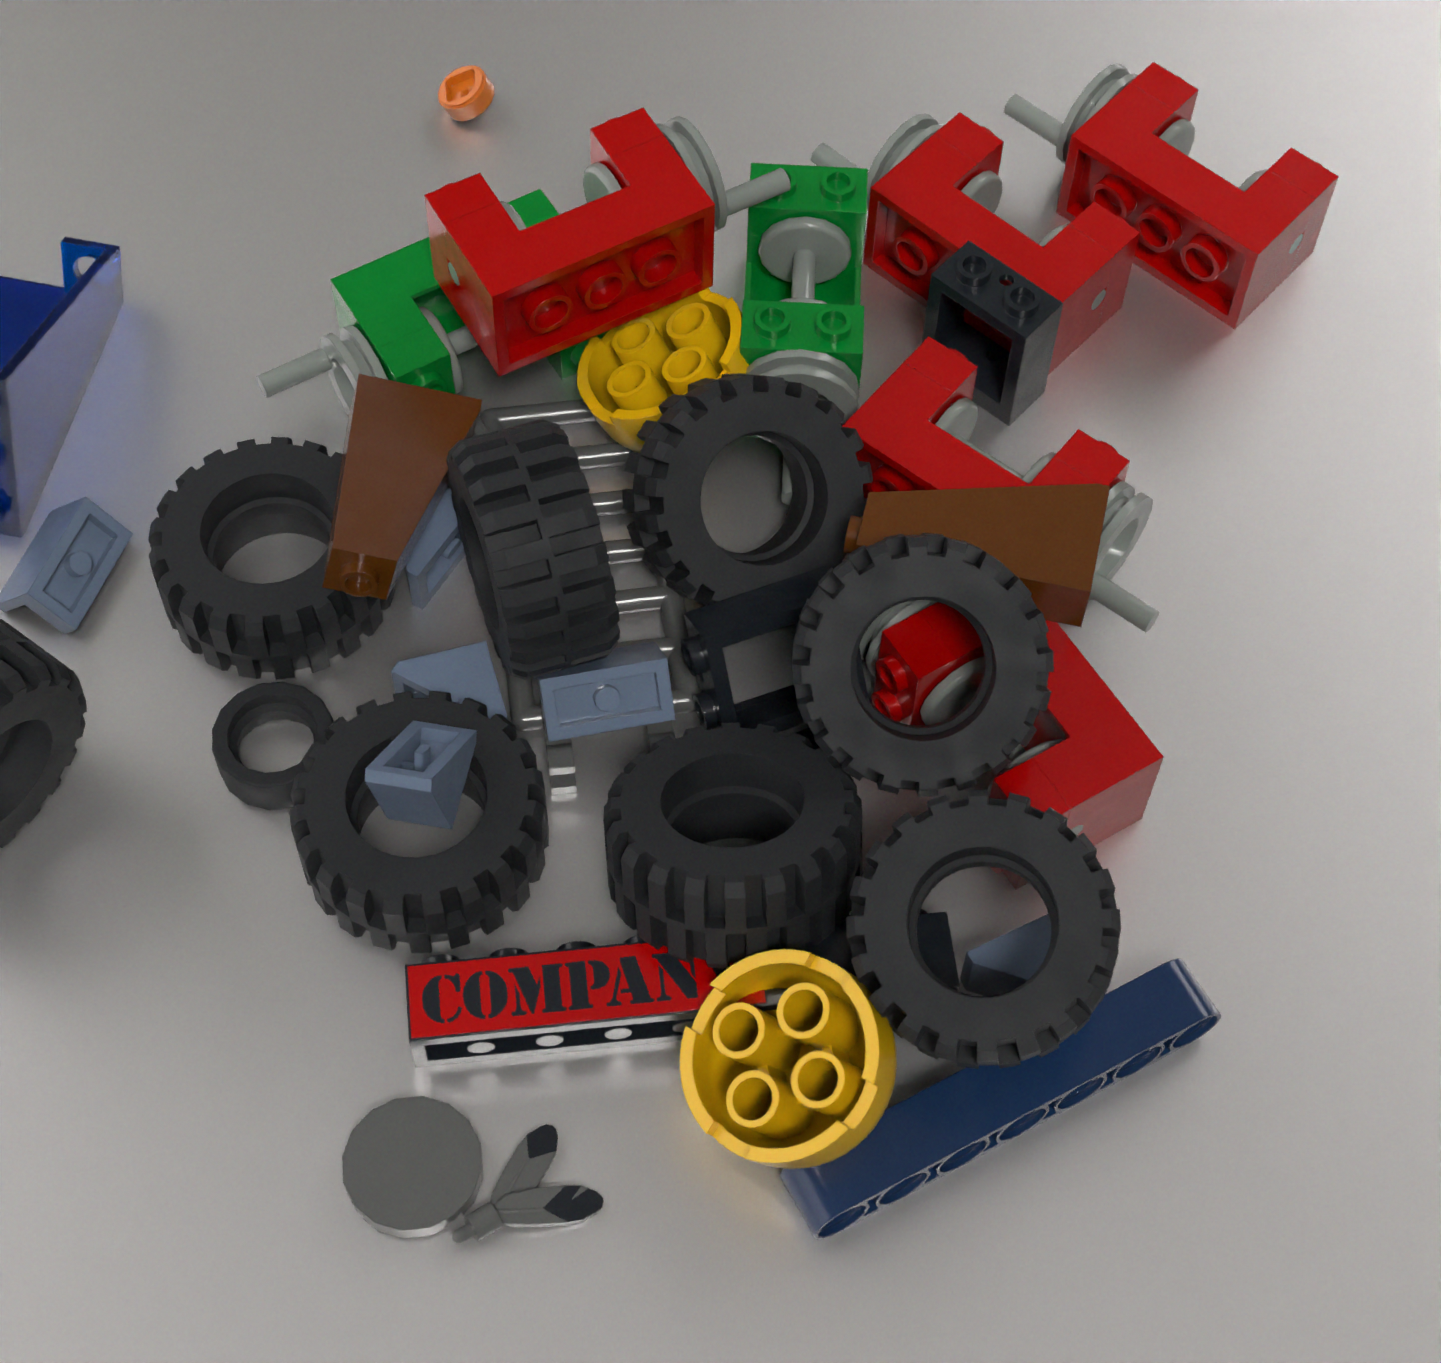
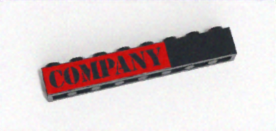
(590, 995)

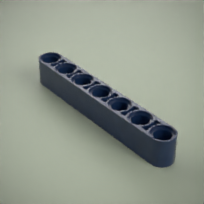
(993, 1105)

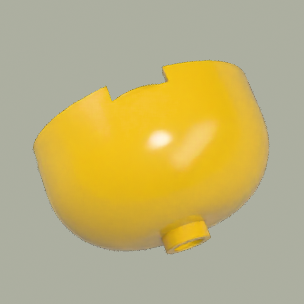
(658, 356)
(793, 1079)

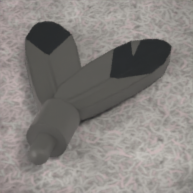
(519, 1201)

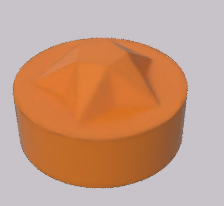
(466, 93)

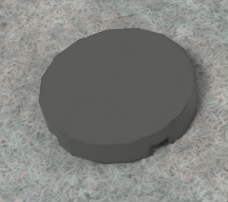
(412, 1166)

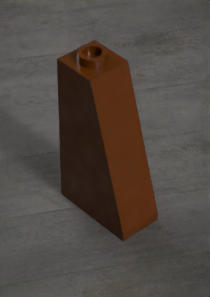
(391, 479)
(1038, 532)

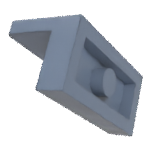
(66, 564)
(608, 693)

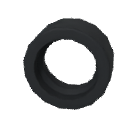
(249, 710)

